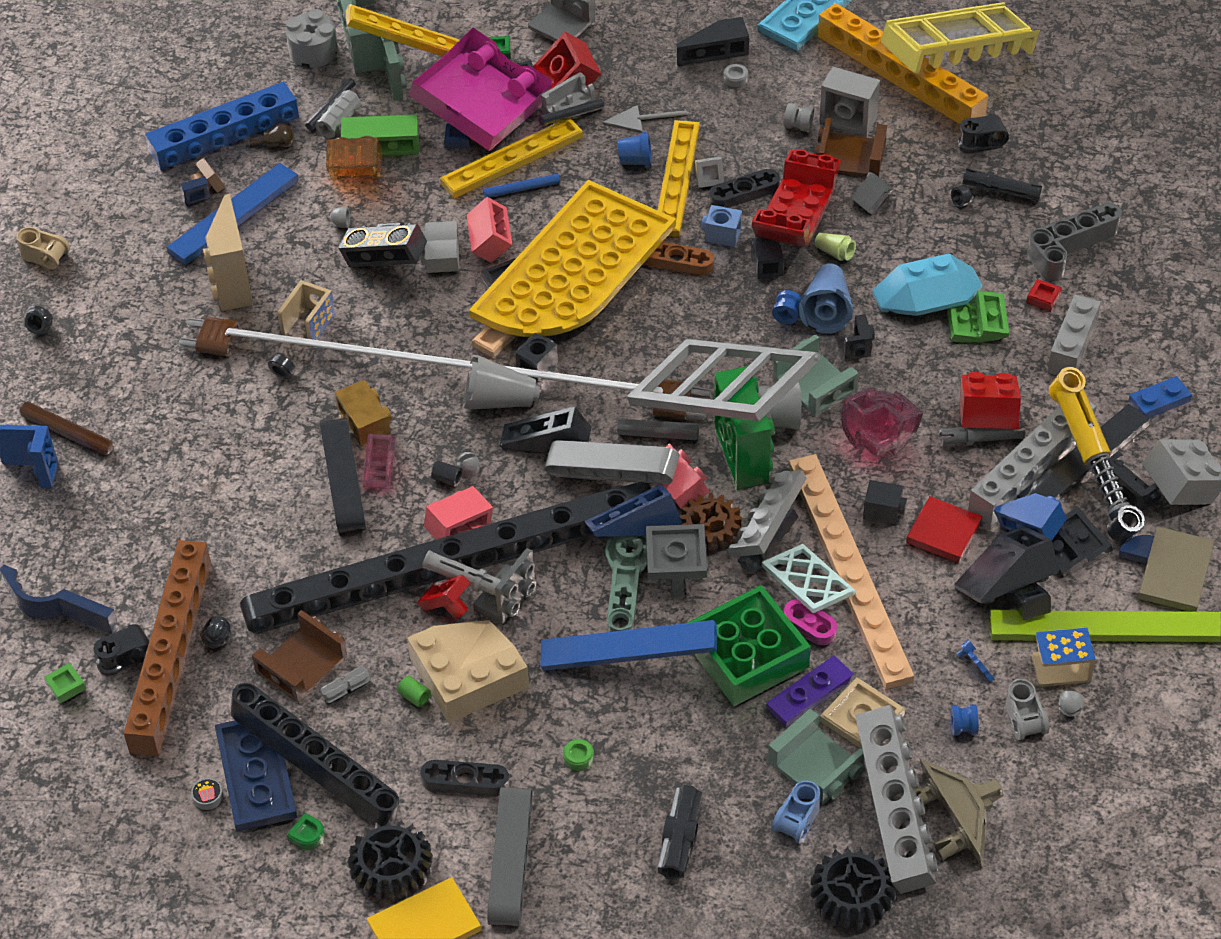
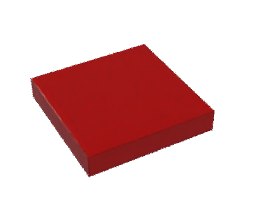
(944, 529)

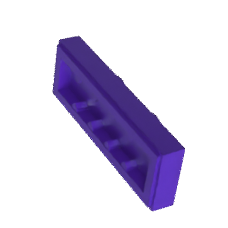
(809, 691)

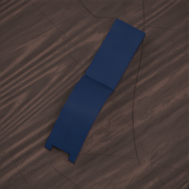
(60, 604)

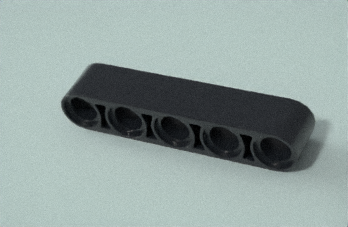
(342, 475)

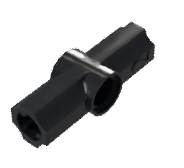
(680, 832)

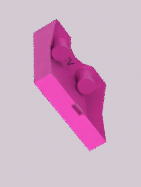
(480, 89)

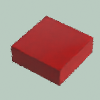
(1044, 295)

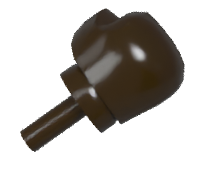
(277, 135)

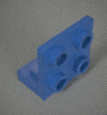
(29, 447)

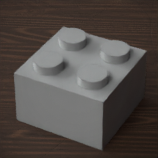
(849, 101)
(1184, 471)

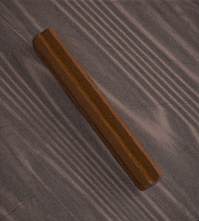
(66, 428)

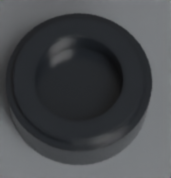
(281, 366)

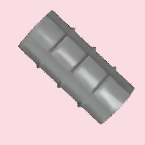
(344, 106)

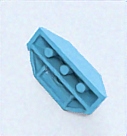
(927, 286)

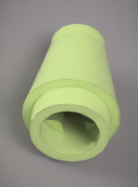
(838, 246)

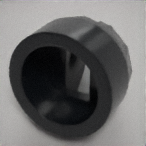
(961, 195)

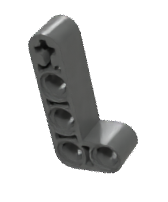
(1053, 242)

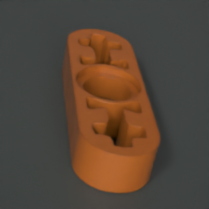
(695, 254)

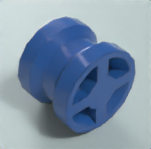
(787, 307)
(964, 720)

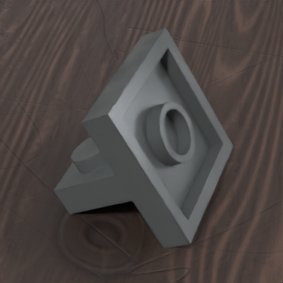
(676, 554)

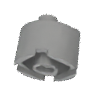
(311, 39)

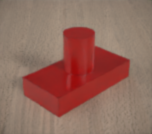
(446, 594)

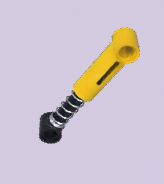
(1095, 452)

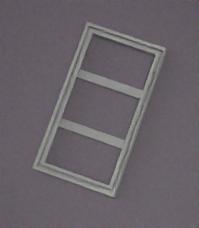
(643, 394)

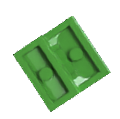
(980, 319)

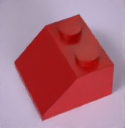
(566, 59)

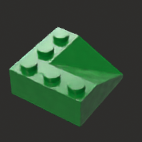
(743, 441)
(753, 646)

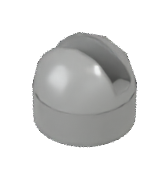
(340, 217)
(469, 463)
(1071, 703)

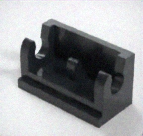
(1134, 489)

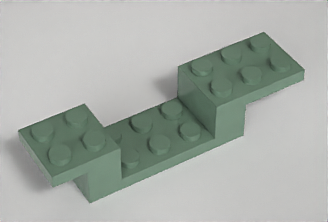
(373, 52)

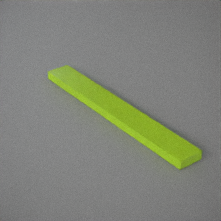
(1111, 625)

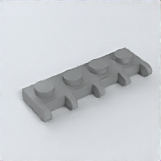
(769, 515)

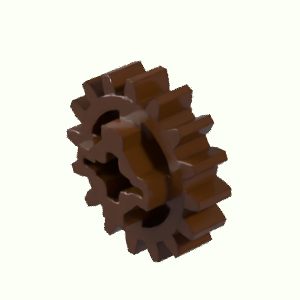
(714, 516)

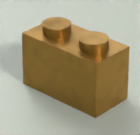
(363, 411)

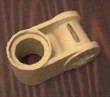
(40, 247)

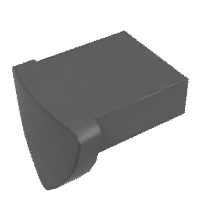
(872, 193)

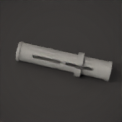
(478, 578)

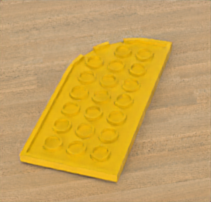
(573, 264)

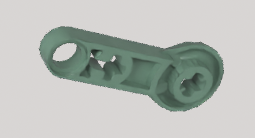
(625, 577)

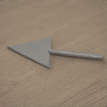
(631, 119)

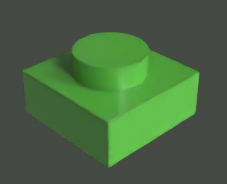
(64, 683)

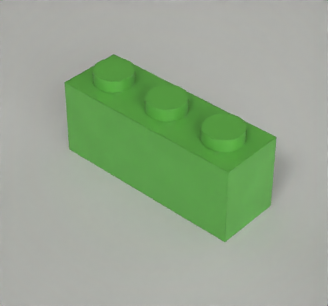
(395, 133)

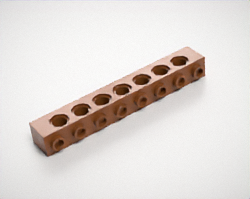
(167, 649)

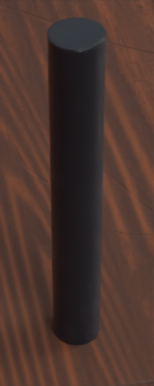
(347, 85)
(571, 112)

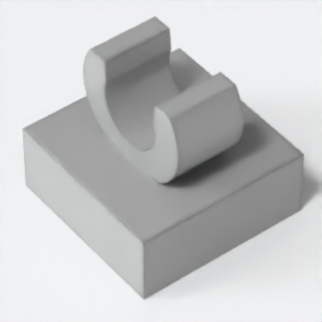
(709, 171)

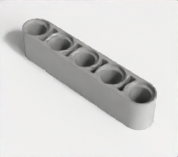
(612, 462)

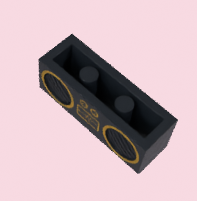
(383, 244)

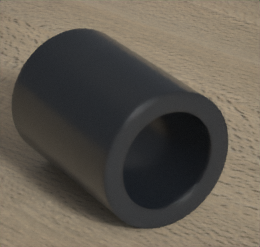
(446, 473)

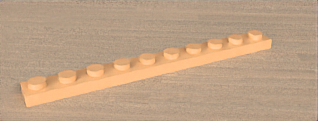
(849, 565)

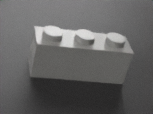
(1074, 334)

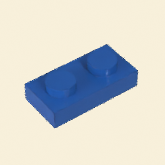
(1160, 397)

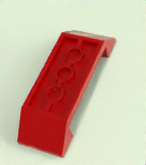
(799, 199)

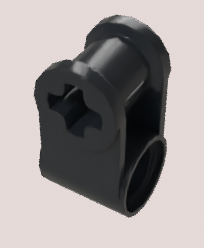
(984, 132)
(123, 647)

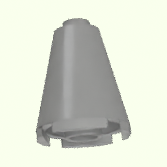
(497, 386)

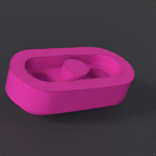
(811, 623)

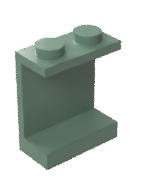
(823, 383)
(810, 755)

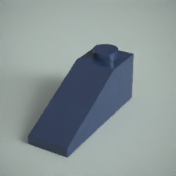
(632, 516)

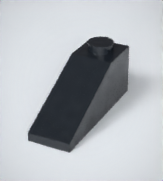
(717, 41)
(540, 431)

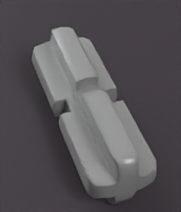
(339, 687)

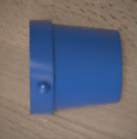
(635, 150)

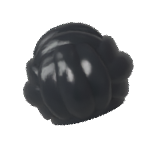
(38, 320)
(216, 632)

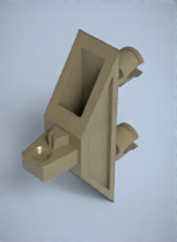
(965, 805)

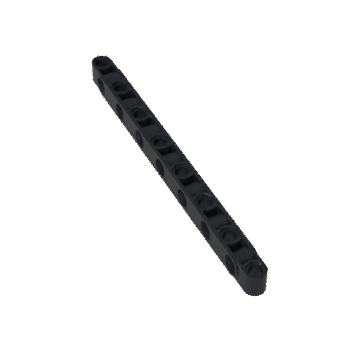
(404, 570)

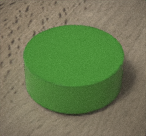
(578, 754)

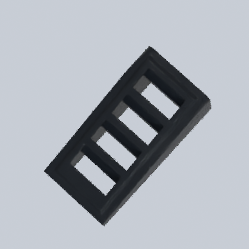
(1031, 601)

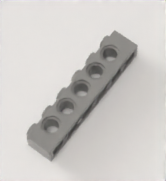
(1023, 465)
(918, 870)

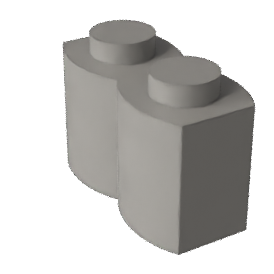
(442, 247)

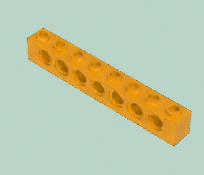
(931, 85)

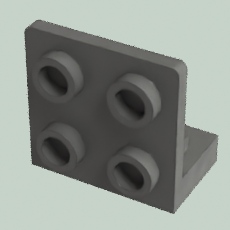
(562, 17)
(515, 585)

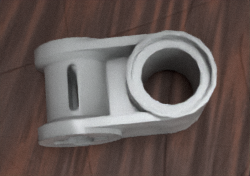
(1025, 715)

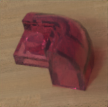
(880, 420)

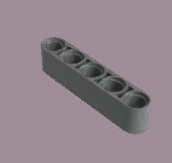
(510, 856)

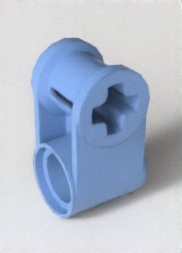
(797, 816)

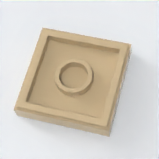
(854, 700)

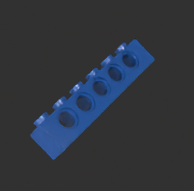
(221, 125)

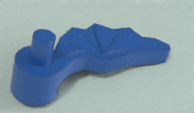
(969, 648)

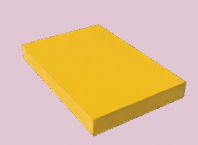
(431, 914)

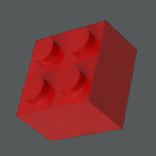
(989, 401)

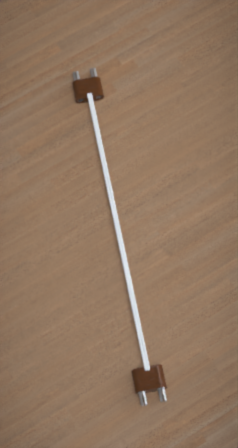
(219, 336)

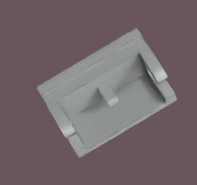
(567, 94)

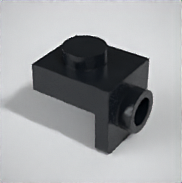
(861, 343)

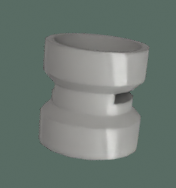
(798, 117)

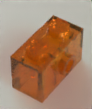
(354, 157)

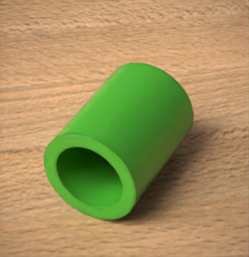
(414, 691)

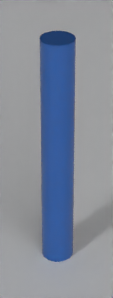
(521, 186)

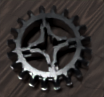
(392, 871)
(838, 897)

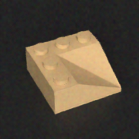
(227, 260)
(467, 666)

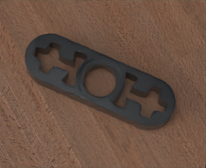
(761, 184)
(441, 784)

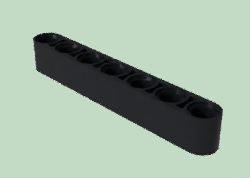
(313, 754)

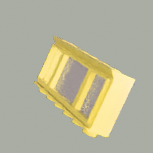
(954, 31)

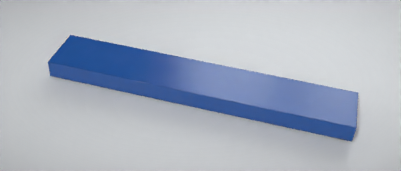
(244, 205)
(629, 645)

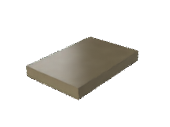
(1176, 569)

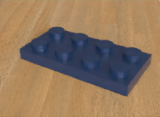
(254, 778)

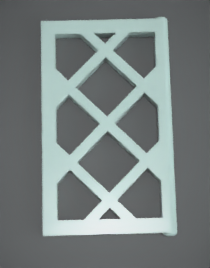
(801, 594)

